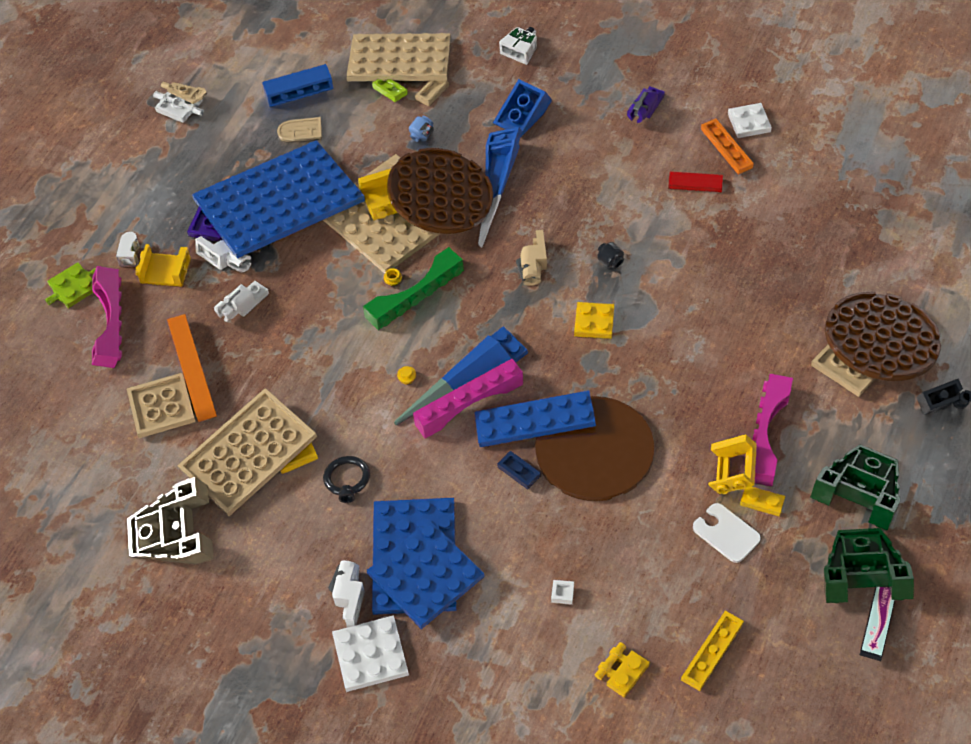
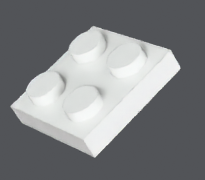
(749, 120)

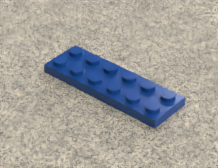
(534, 418)

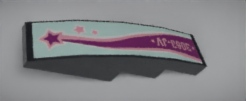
(877, 624)

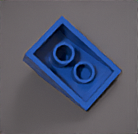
(523, 107)

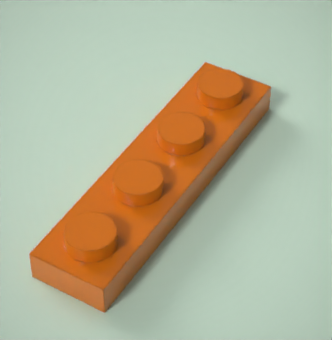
(727, 146)

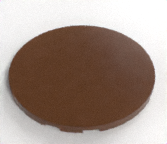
(439, 191)
(882, 336)
(599, 459)

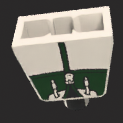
(519, 44)

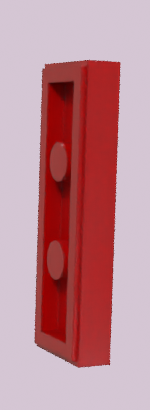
(695, 181)

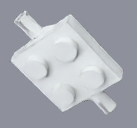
(176, 107)

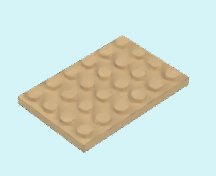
(399, 57)
(248, 451)

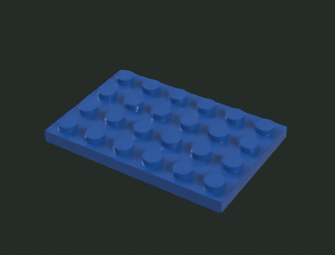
(394, 523)

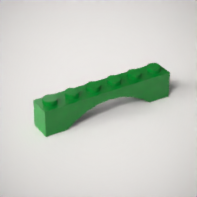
(385, 309)

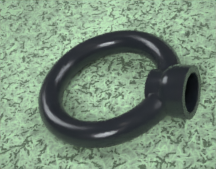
(346, 492)

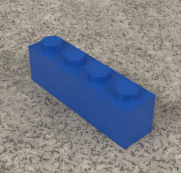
(297, 85)

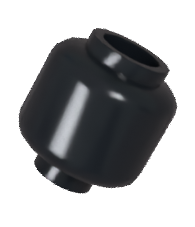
(610, 255)

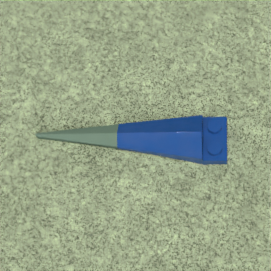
(484, 357)

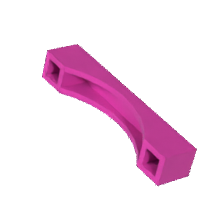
(106, 287)
(776, 398)
(439, 412)

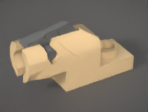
(533, 260)

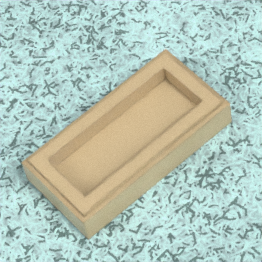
(431, 92)

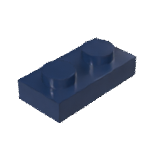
(519, 470)

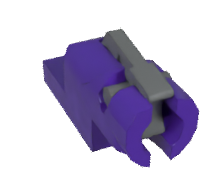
(645, 104)

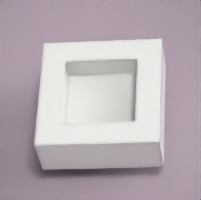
(562, 592)

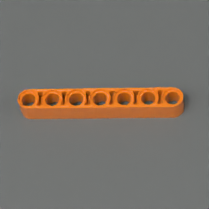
(191, 368)

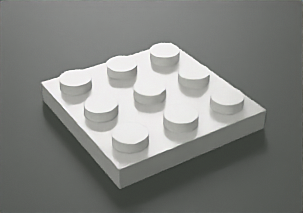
(370, 653)

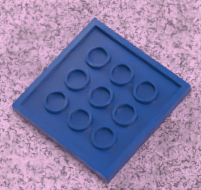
(425, 574)

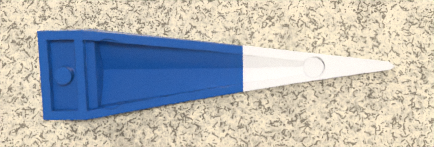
(500, 157)

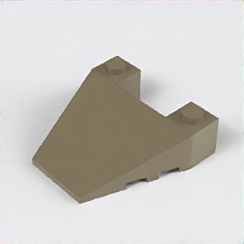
(166, 526)

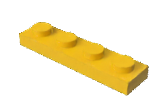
(712, 650)

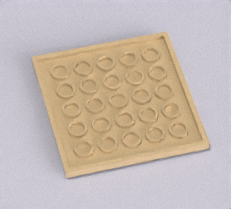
(384, 240)

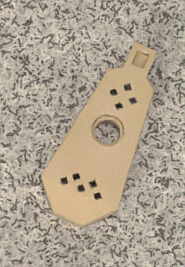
(191, 94)

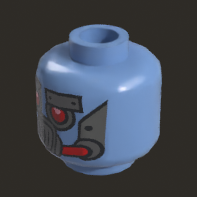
(421, 128)

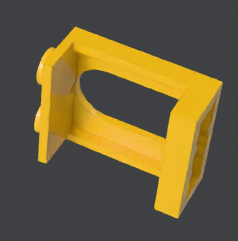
(731, 448)

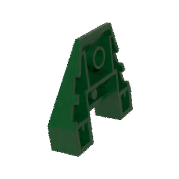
(865, 479)
(864, 561)

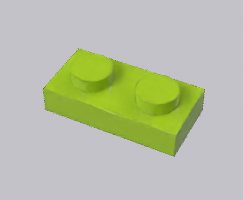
(390, 89)

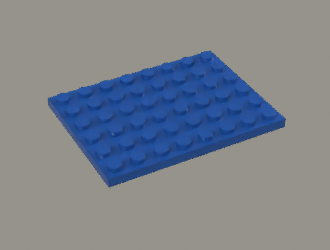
(277, 198)

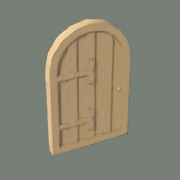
(300, 130)

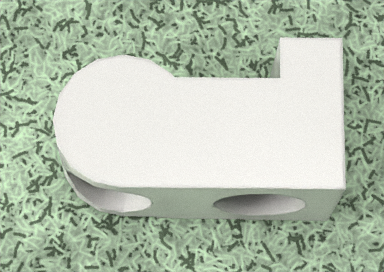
(127, 250)

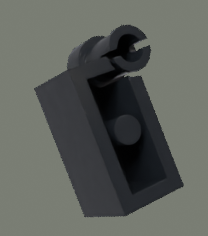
(944, 396)

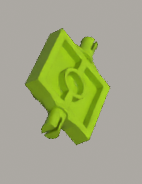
(71, 285)

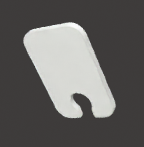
(731, 534)

